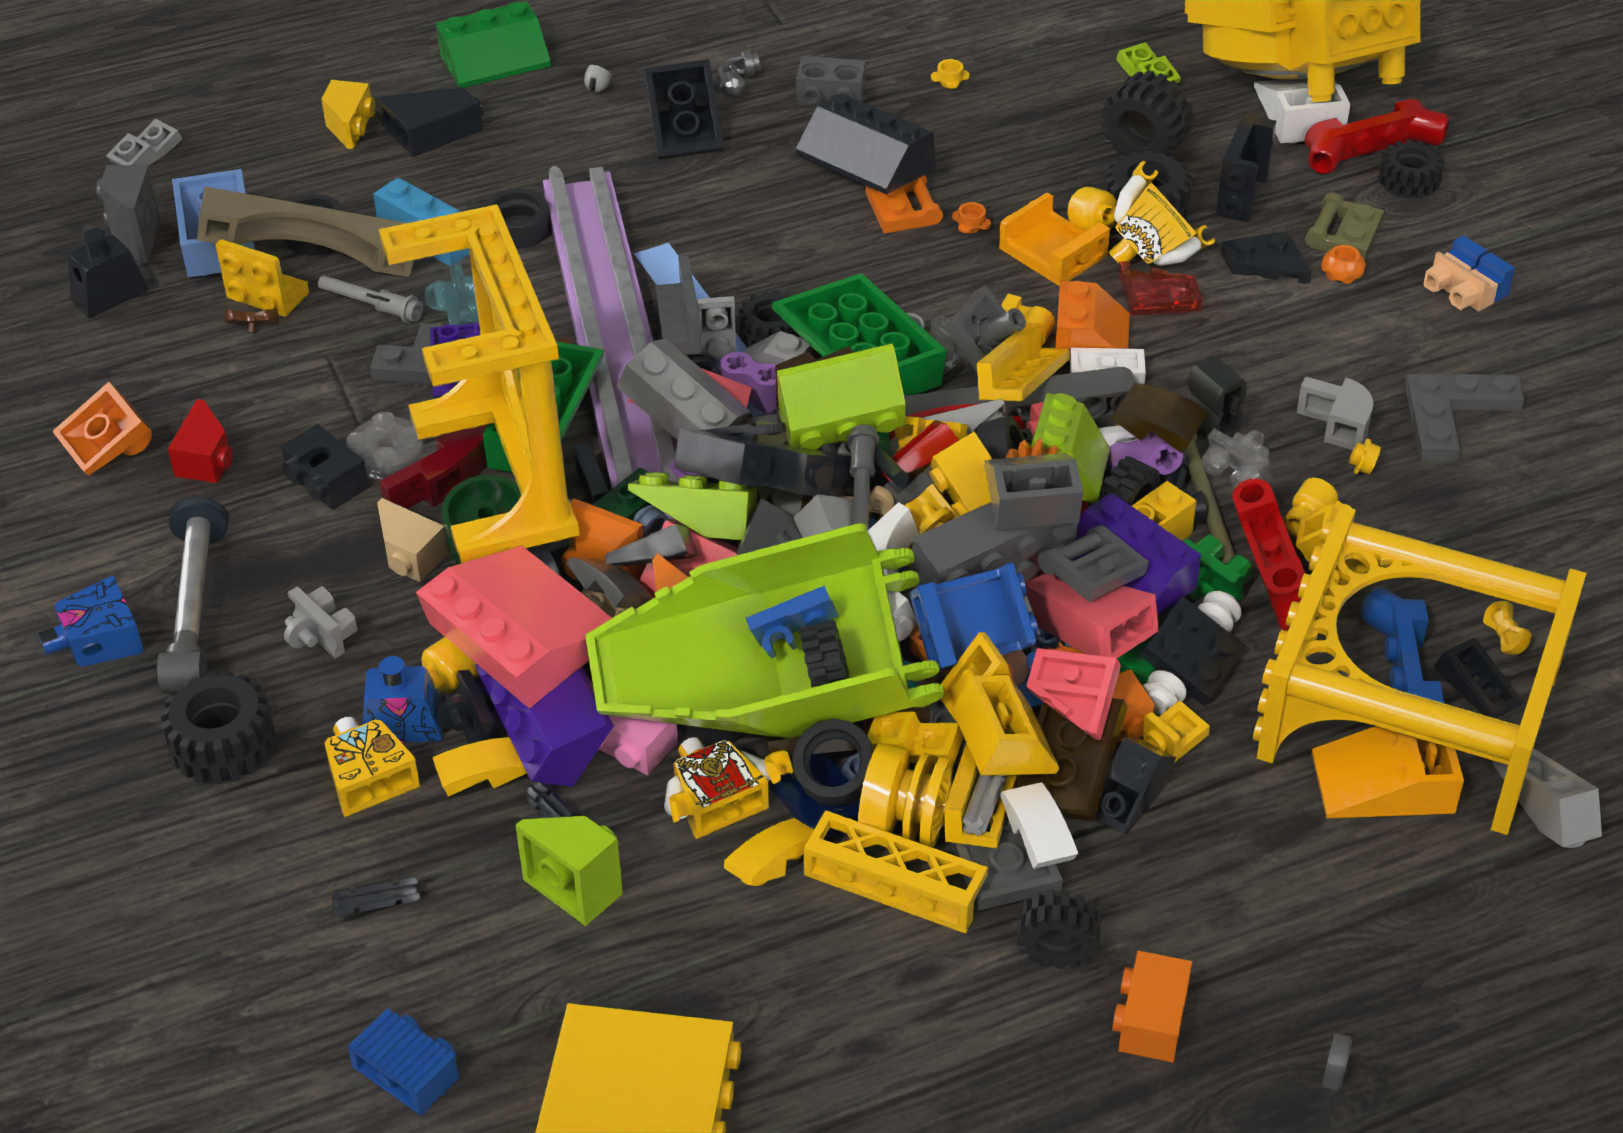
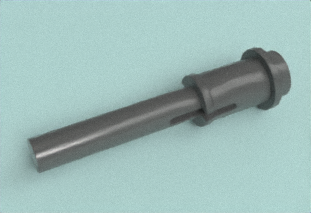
(863, 443)

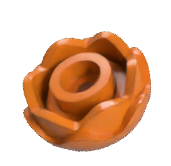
(1343, 264)

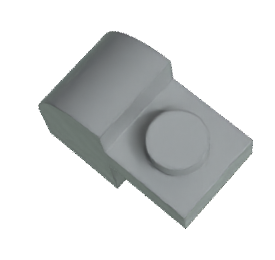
(1343, 407)

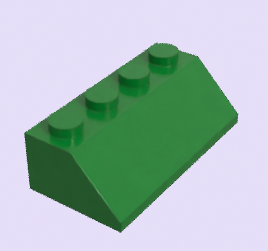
(571, 380)

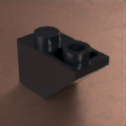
(1133, 783)

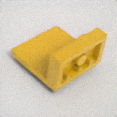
(258, 279)

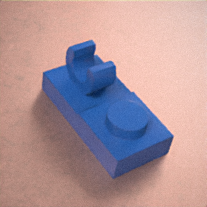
(789, 617)

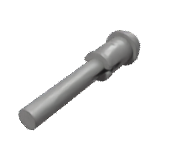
(407, 308)

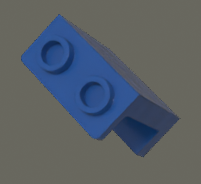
(959, 609)

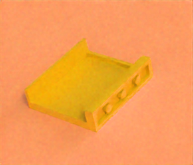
(639, 1073)

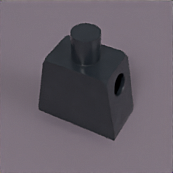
(103, 274)

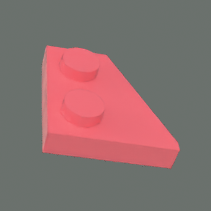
(1075, 686)

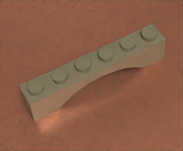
(254, 218)

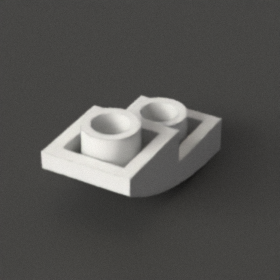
(1041, 825)

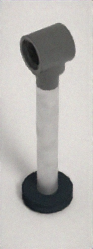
(197, 523)

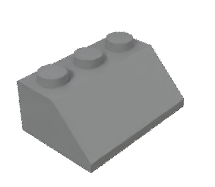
(678, 391)

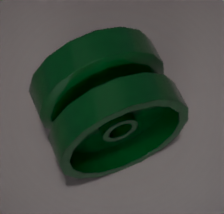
(477, 499)

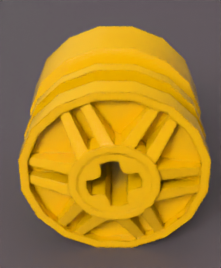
(906, 795)

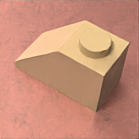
(411, 541)

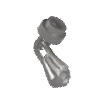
(731, 81)

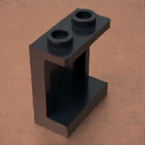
(1244, 164)

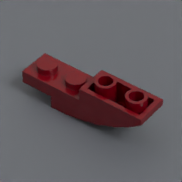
(430, 479)

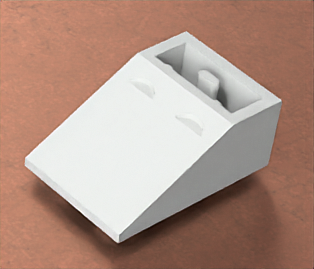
(1293, 109)

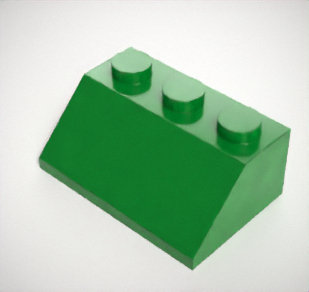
(492, 44)

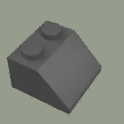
(130, 207)

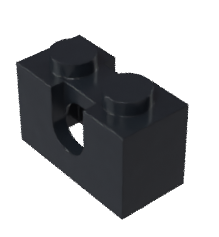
(325, 467)

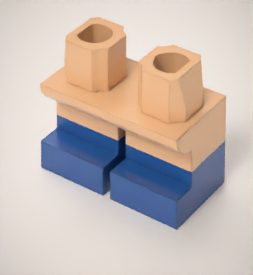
(1470, 275)

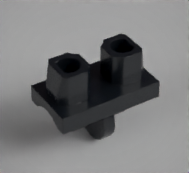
(469, 710)

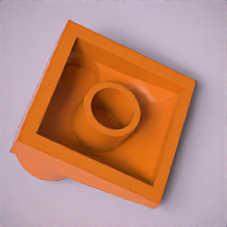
(103, 430)
(601, 534)

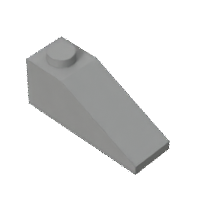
(1559, 801)

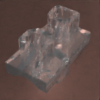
(1241, 453)

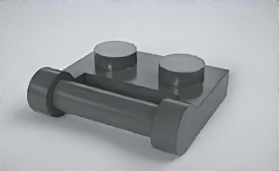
(1098, 572)

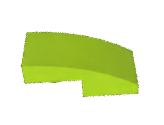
(1143, 59)

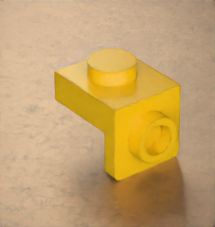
(1175, 730)

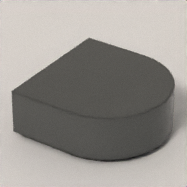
(1337, 1061)

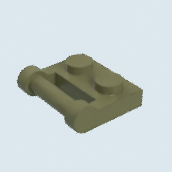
(1357, 228)

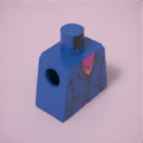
(94, 626)
(402, 700)

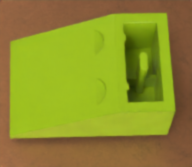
(705, 507)

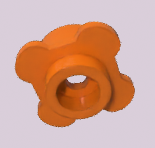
(971, 218)

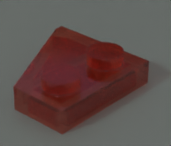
(1158, 291)

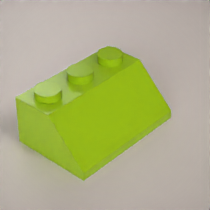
(833, 395)
(1074, 432)

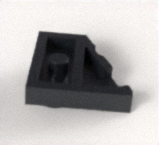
(1265, 256)

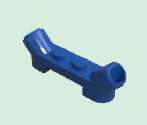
(1405, 627)

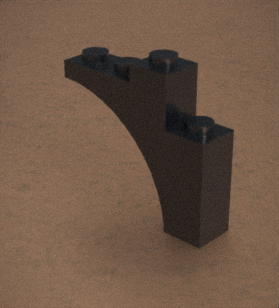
(765, 464)

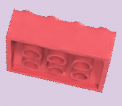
(513, 620)

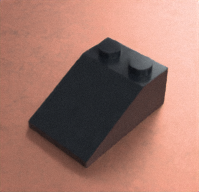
(683, 109)

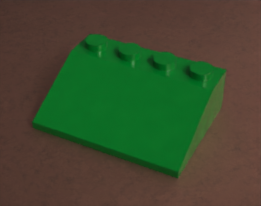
(863, 317)

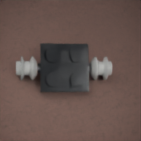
(1192, 650)

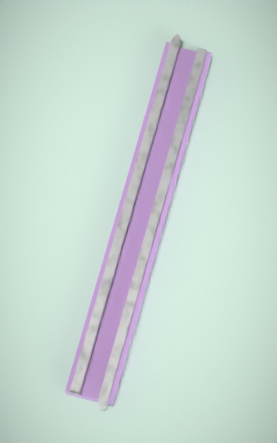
(606, 316)

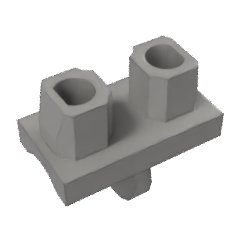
(313, 624)

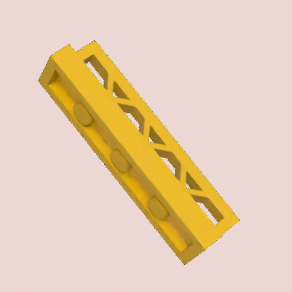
(1018, 366)
(958, 800)
(887, 878)

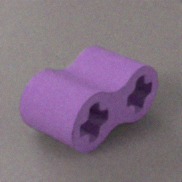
(759, 376)
(1150, 451)

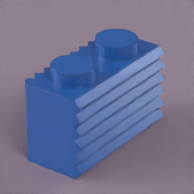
(404, 1060)

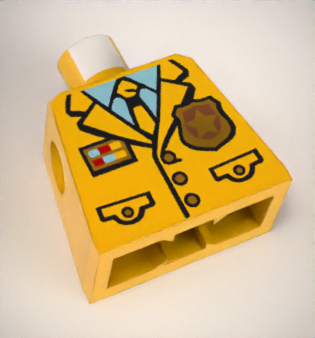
(368, 764)

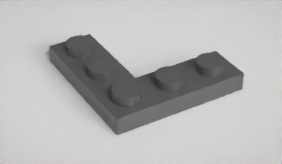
(1436, 395)

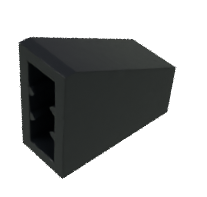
(430, 118)

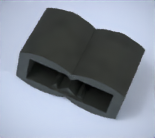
(1220, 393)

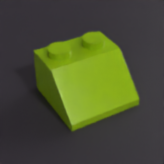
(571, 863)

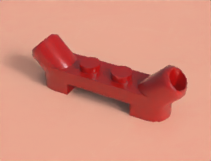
(1335, 142)
(1269, 545)

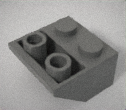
(1034, 490)

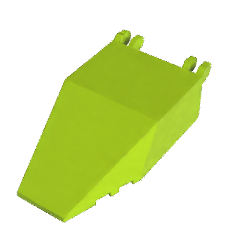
(699, 665)

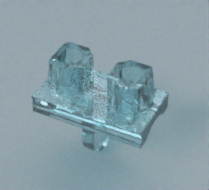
(454, 296)

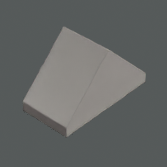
(824, 514)

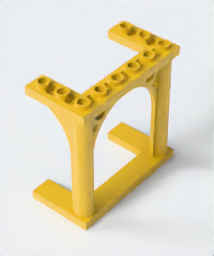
(489, 388)
(1314, 692)

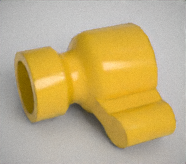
(1310, 497)

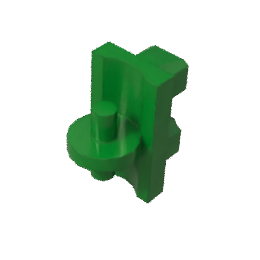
(1216, 575)

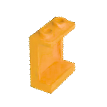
(1051, 242)

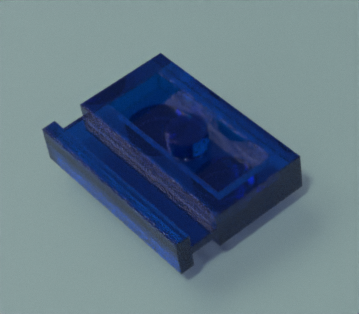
(806, 808)

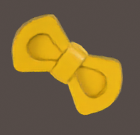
(1512, 637)

